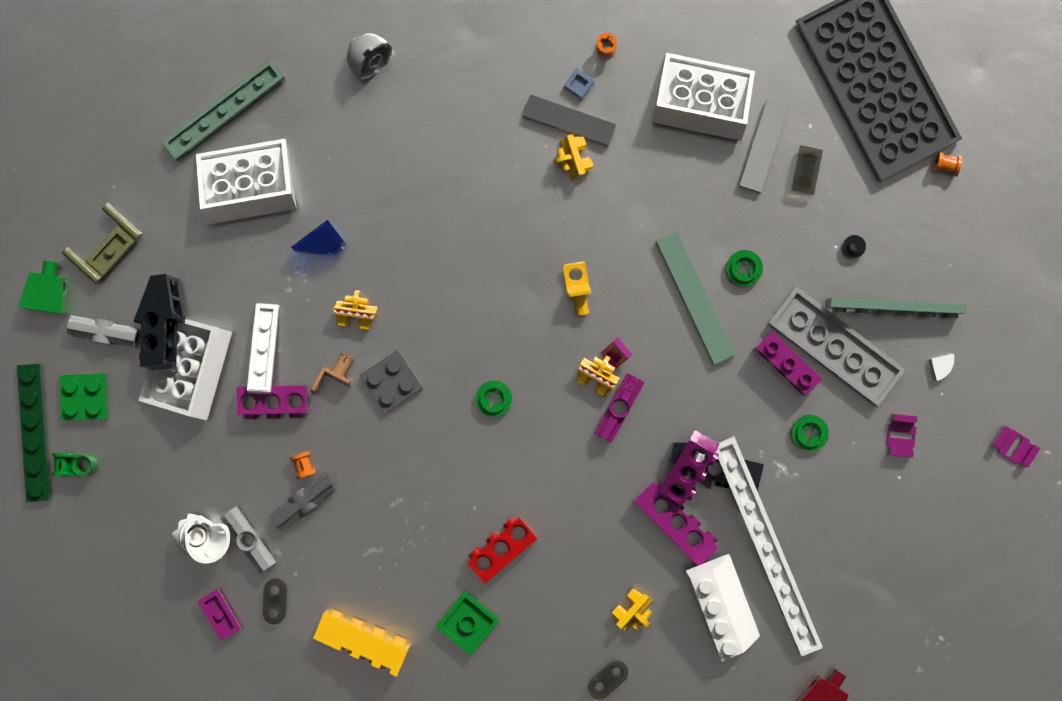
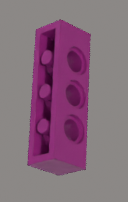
(697, 553)

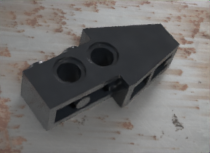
(159, 318)
(755, 469)

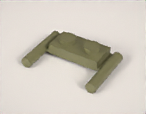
(109, 251)

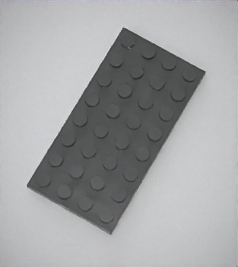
(879, 83)

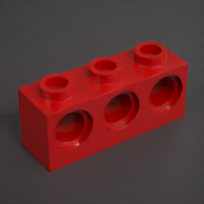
(498, 561)

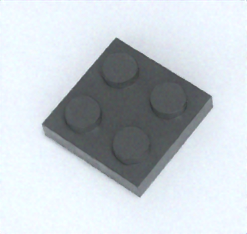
(391, 381)

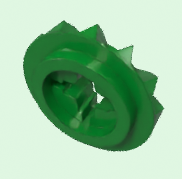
(747, 257)
(489, 388)
(815, 442)

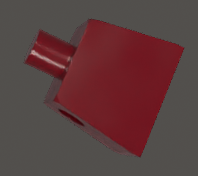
(825, 690)

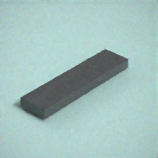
(569, 120)

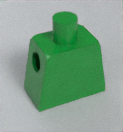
(45, 291)

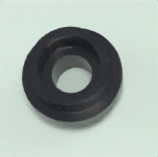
(847, 246)

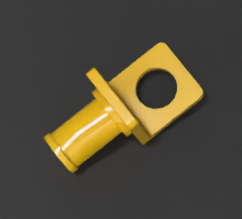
(577, 288)

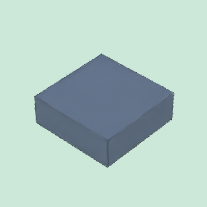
(579, 84)

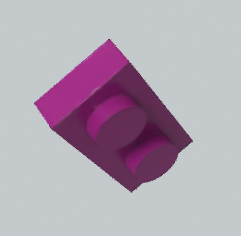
(219, 614)

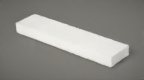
(263, 349)

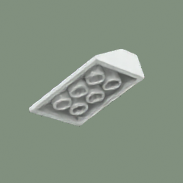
(704, 97)
(245, 181)
(193, 382)

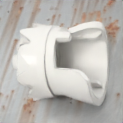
(202, 538)

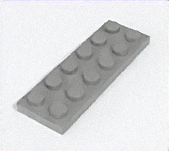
(836, 346)

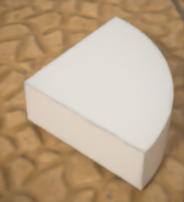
(942, 366)

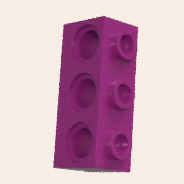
(787, 363)
(283, 394)
(689, 458)

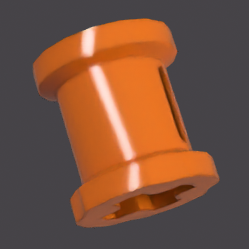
(603, 38)
(948, 164)
(302, 465)

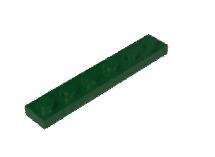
(33, 432)

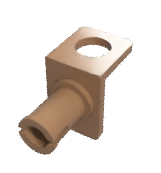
(337, 373)

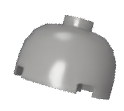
(367, 53)

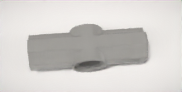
(103, 331)
(238, 527)

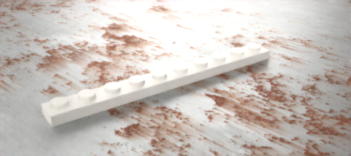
(768, 546)

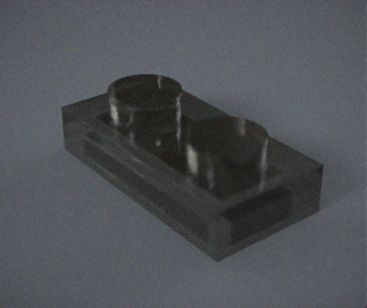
(806, 170)

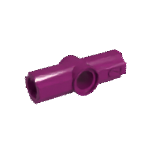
(627, 394)

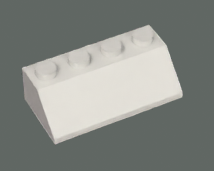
(723, 606)

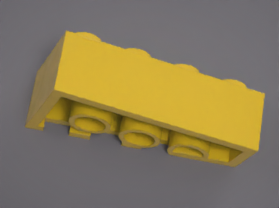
(362, 641)

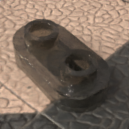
(275, 601)
(608, 679)

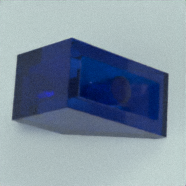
(321, 242)

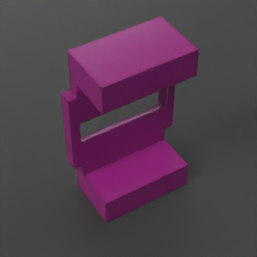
(901, 446)
(1023, 454)

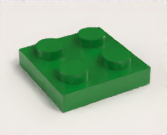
(83, 397)
(467, 623)

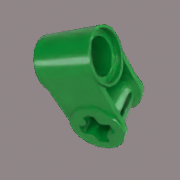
(70, 464)

